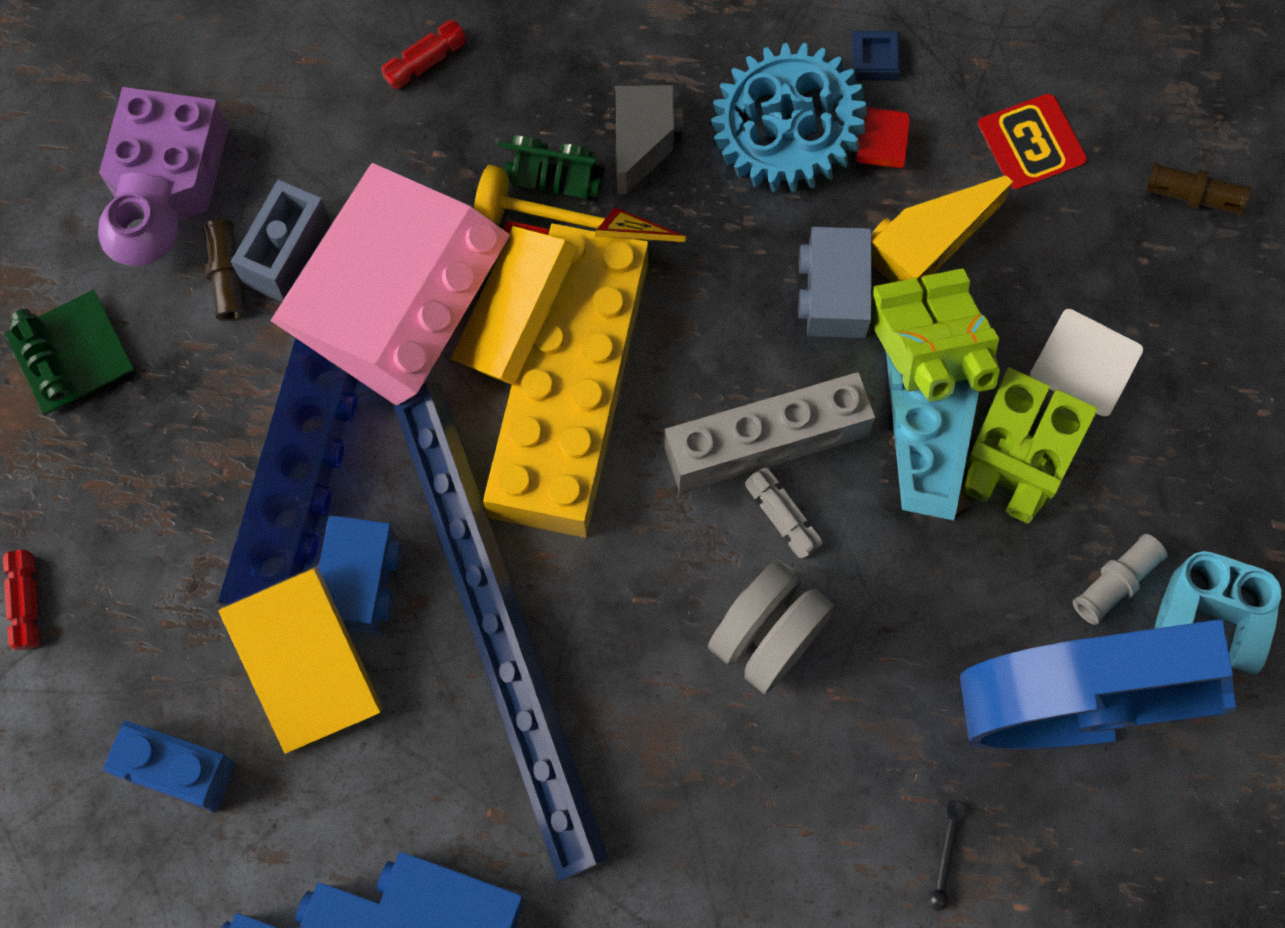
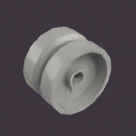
(765, 620)

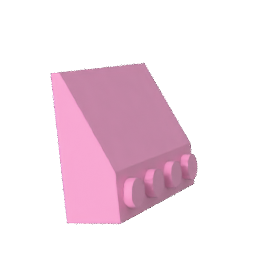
(391, 281)

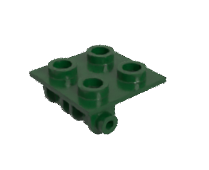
(532, 152)
(67, 351)

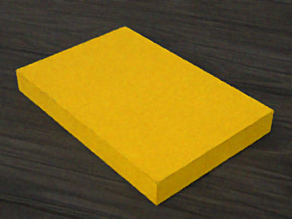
(514, 304)
(301, 659)

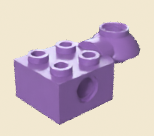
(158, 168)

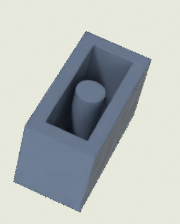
(281, 240)
(837, 282)

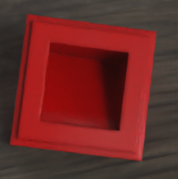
(884, 138)

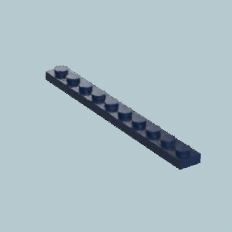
(501, 635)

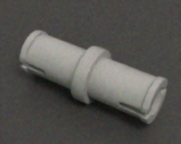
(1120, 579)

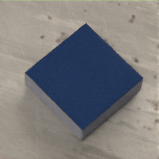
(876, 55)

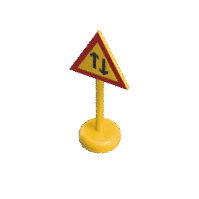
(493, 200)

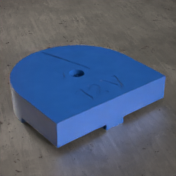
(1096, 685)

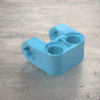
(1224, 601)

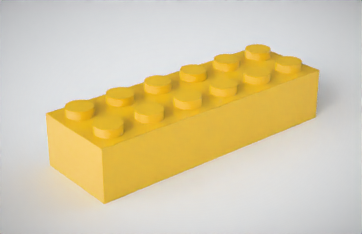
(569, 390)

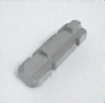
(783, 513)

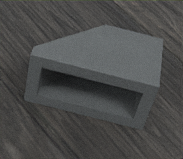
(644, 130)

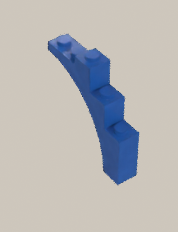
(413, 897)

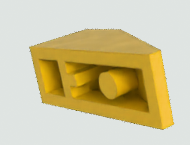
(934, 230)

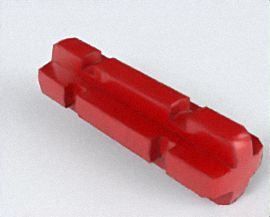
(423, 54)
(21, 600)

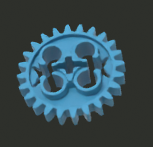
(790, 154)

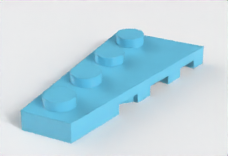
(931, 445)

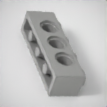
(768, 432)

